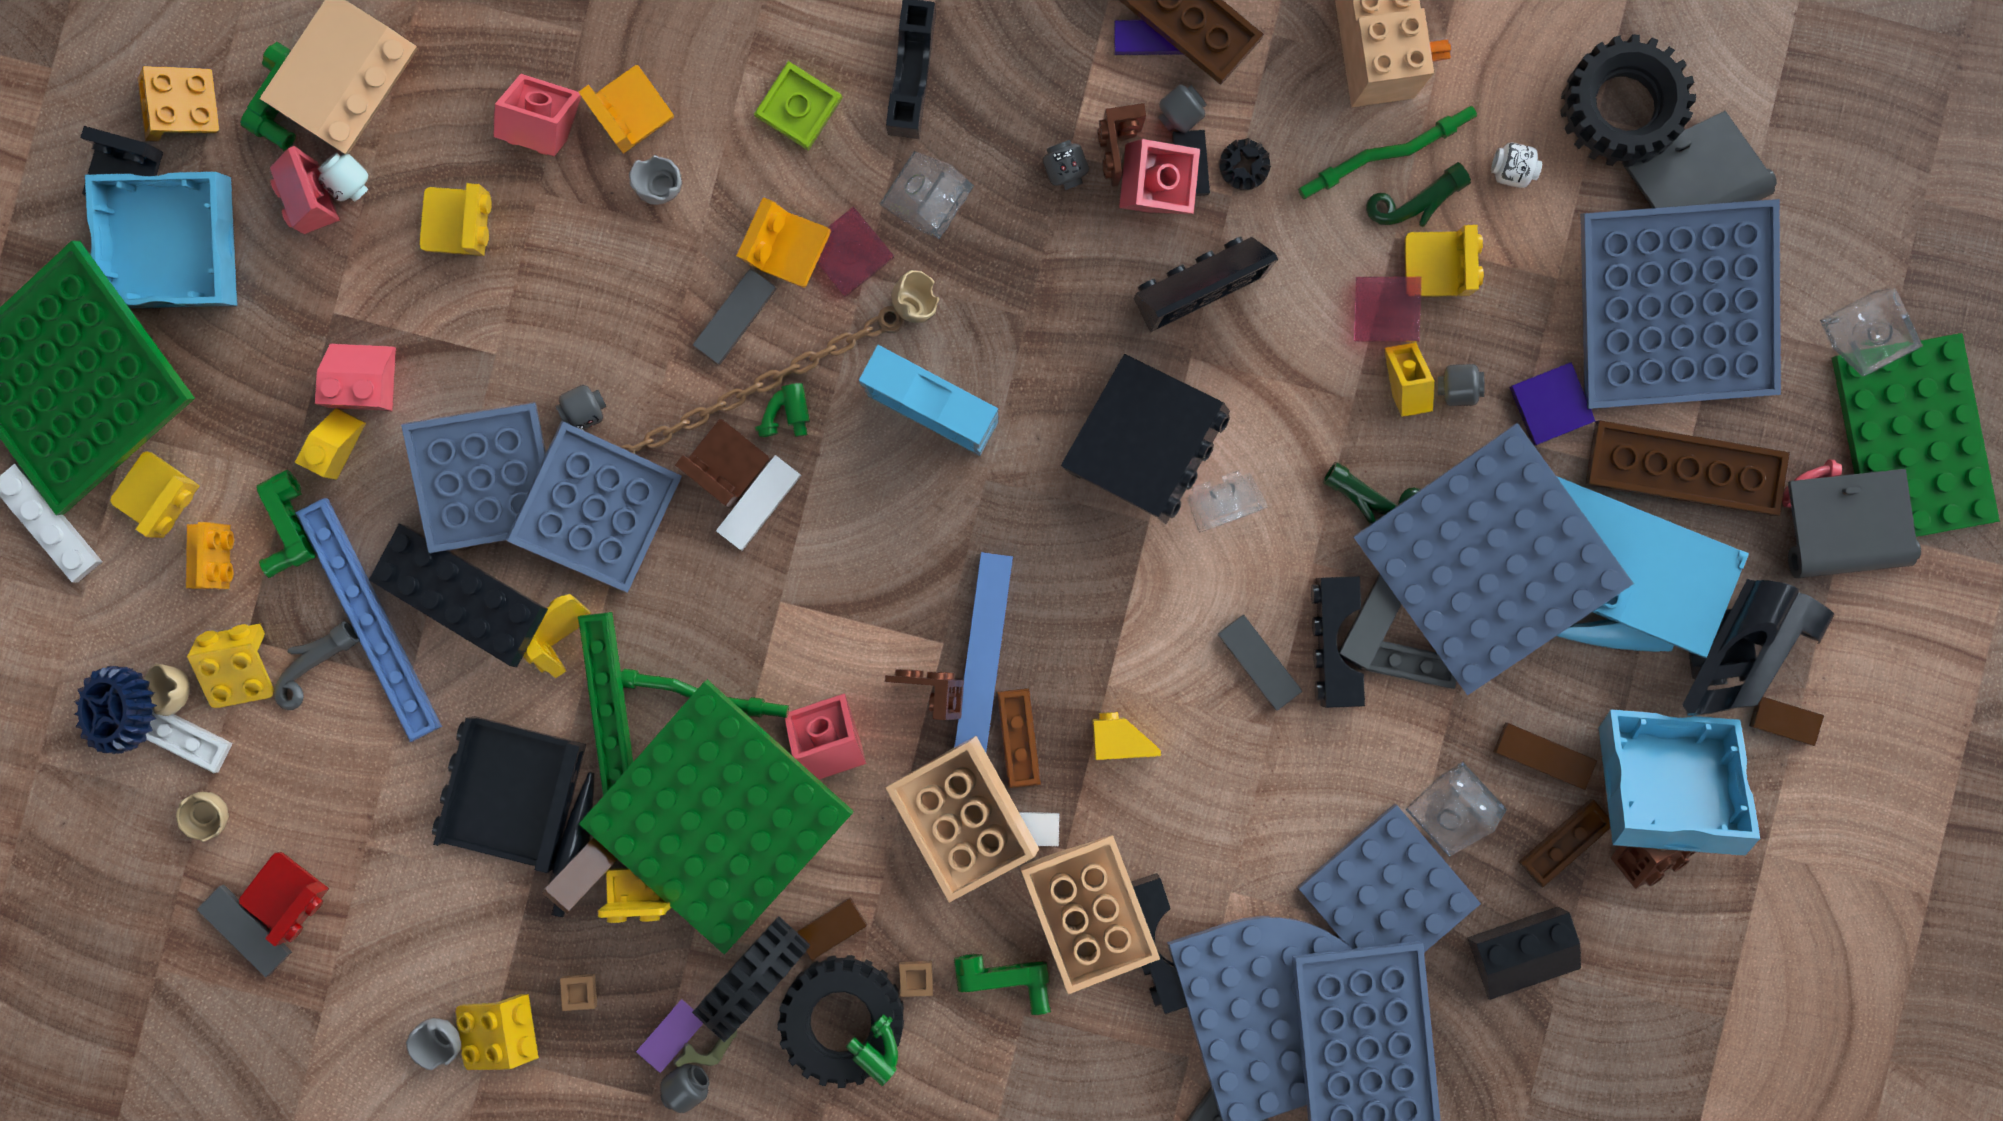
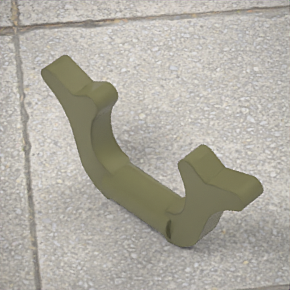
(711, 1058)

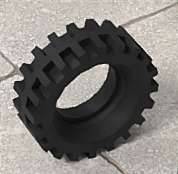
(1654, 71)
(751, 979)
(808, 989)

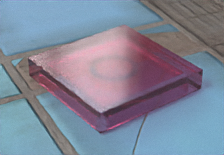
(852, 252)
(1387, 309)

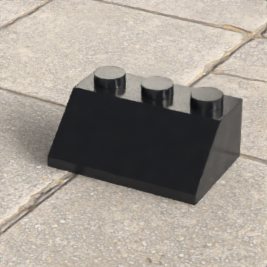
(1526, 952)

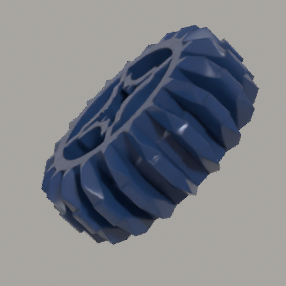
(115, 709)

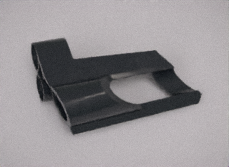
(1768, 616)

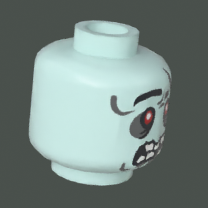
(343, 177)

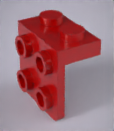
(283, 897)

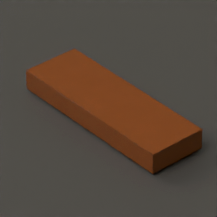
(1019, 738)

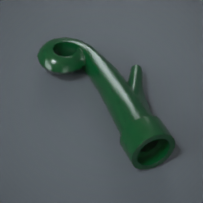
(1428, 200)
(1359, 493)

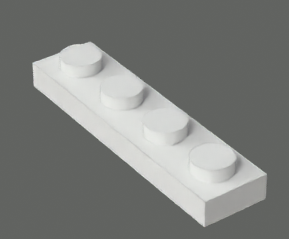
(50, 530)

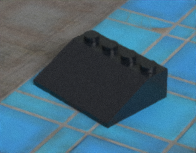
(1204, 282)

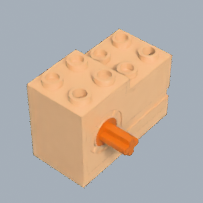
(1386, 49)

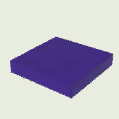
(1552, 404)

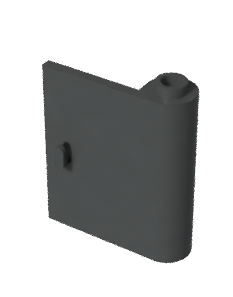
(1711, 171)
(1852, 530)

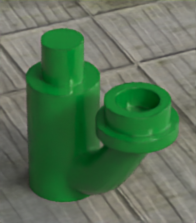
(796, 410)
(869, 1059)

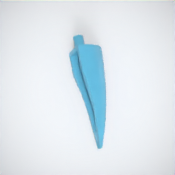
(1614, 635)

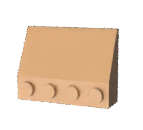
(339, 73)
(963, 819)
(1089, 913)

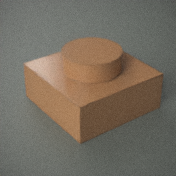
(916, 978)
(578, 992)

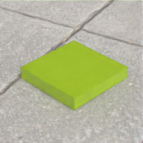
(798, 105)

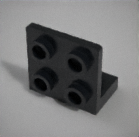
(120, 154)

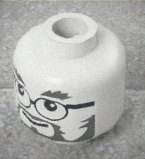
(1516, 165)

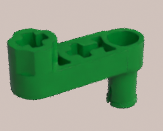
(259, 115)
(276, 497)
(973, 977)

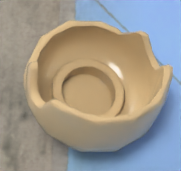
(914, 297)
(170, 688)
(202, 816)

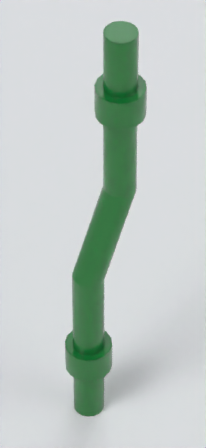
(1444, 128)
(753, 707)

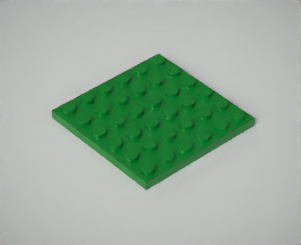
(78, 379)
(716, 817)

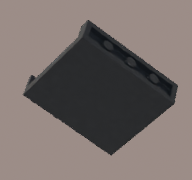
(1147, 438)
(508, 792)

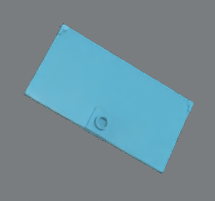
(1676, 573)

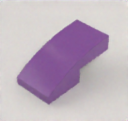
(670, 1036)

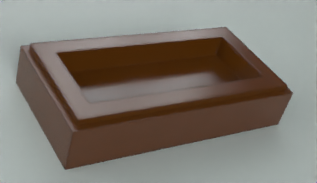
(1787, 721)
(832, 928)

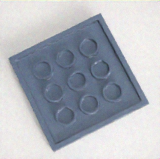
(473, 472)
(593, 507)
(1389, 887)

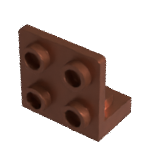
(1120, 122)
(724, 463)
(948, 694)
(1648, 864)

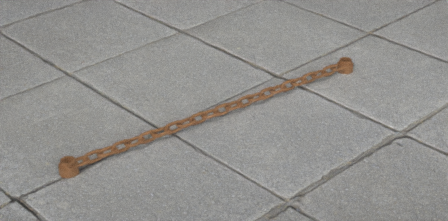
(885, 327)

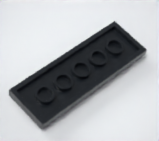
(458, 596)

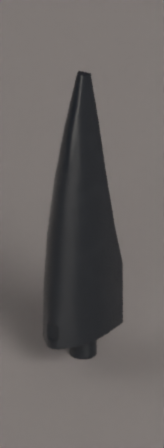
(574, 836)

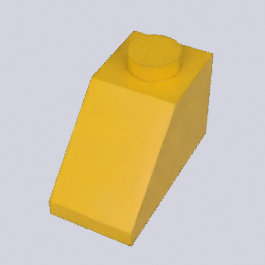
(1410, 379)
(330, 444)
(1120, 739)

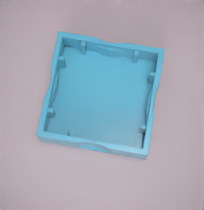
(164, 237)
(929, 400)
(1677, 783)

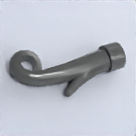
(314, 653)

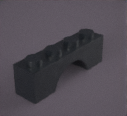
(912, 68)
(1338, 682)
(1154, 906)

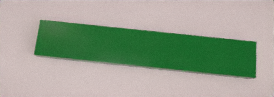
(606, 696)

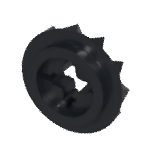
(1239, 177)

